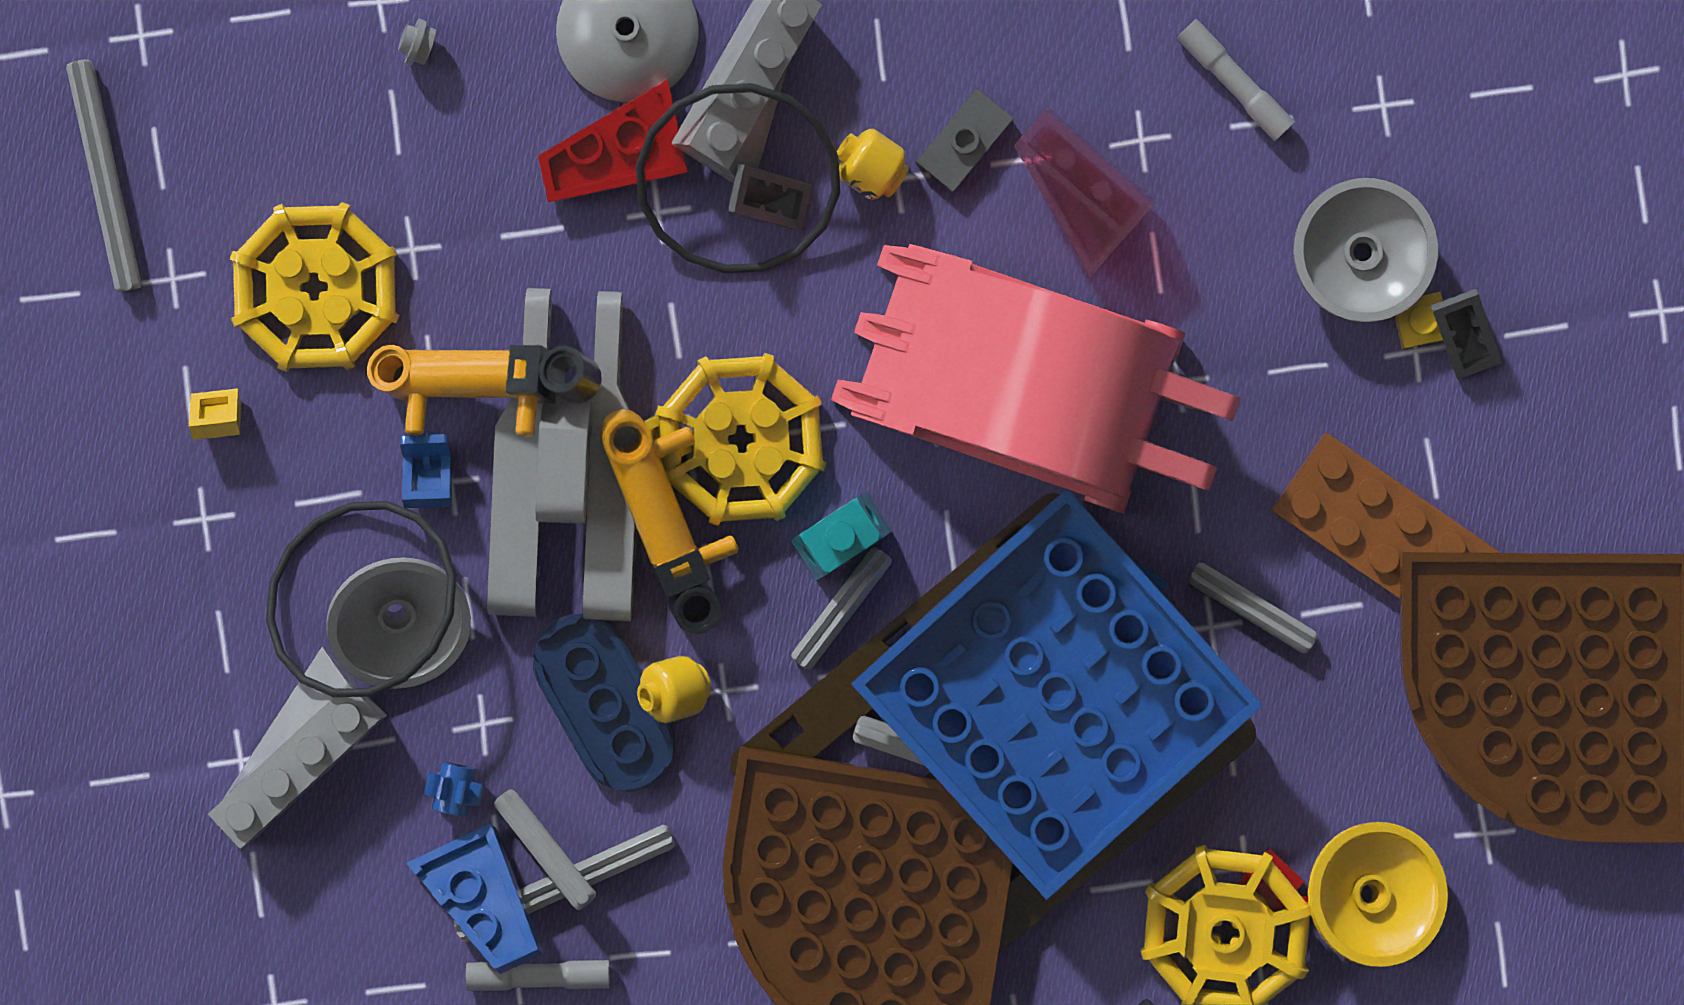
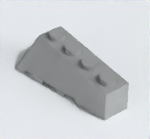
(735, 126)
(296, 751)

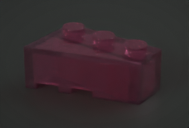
(1083, 188)

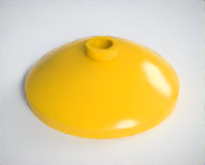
(1405, 901)

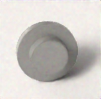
(417, 42)

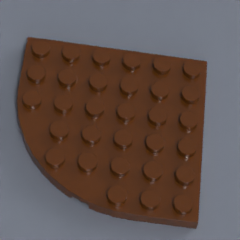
(1552, 686)
(860, 885)

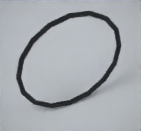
(725, 89)
(421, 660)

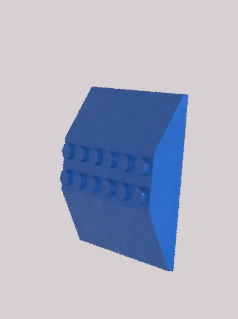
(1056, 694)

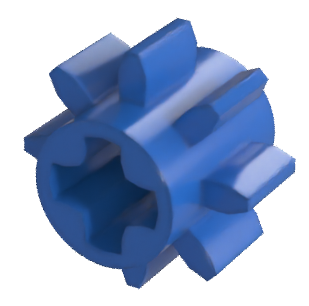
(454, 788)

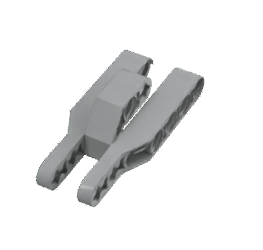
(548, 481)

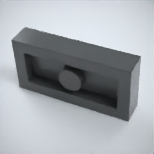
(964, 140)

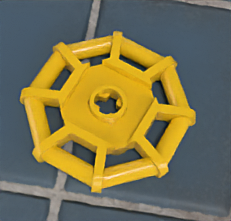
(293, 268)
(759, 418)
(1230, 903)

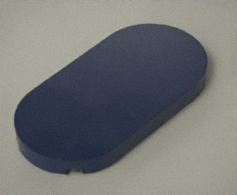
(594, 695)

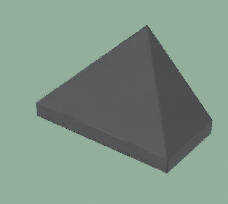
(769, 198)
(1466, 334)

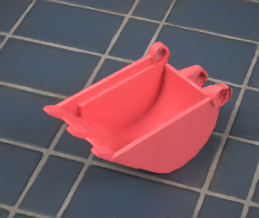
(1024, 378)

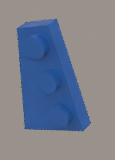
(482, 896)

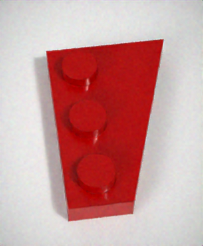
(608, 149)

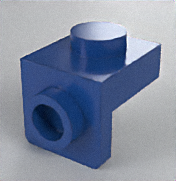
(426, 470)

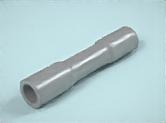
(1213, 56)
(570, 975)

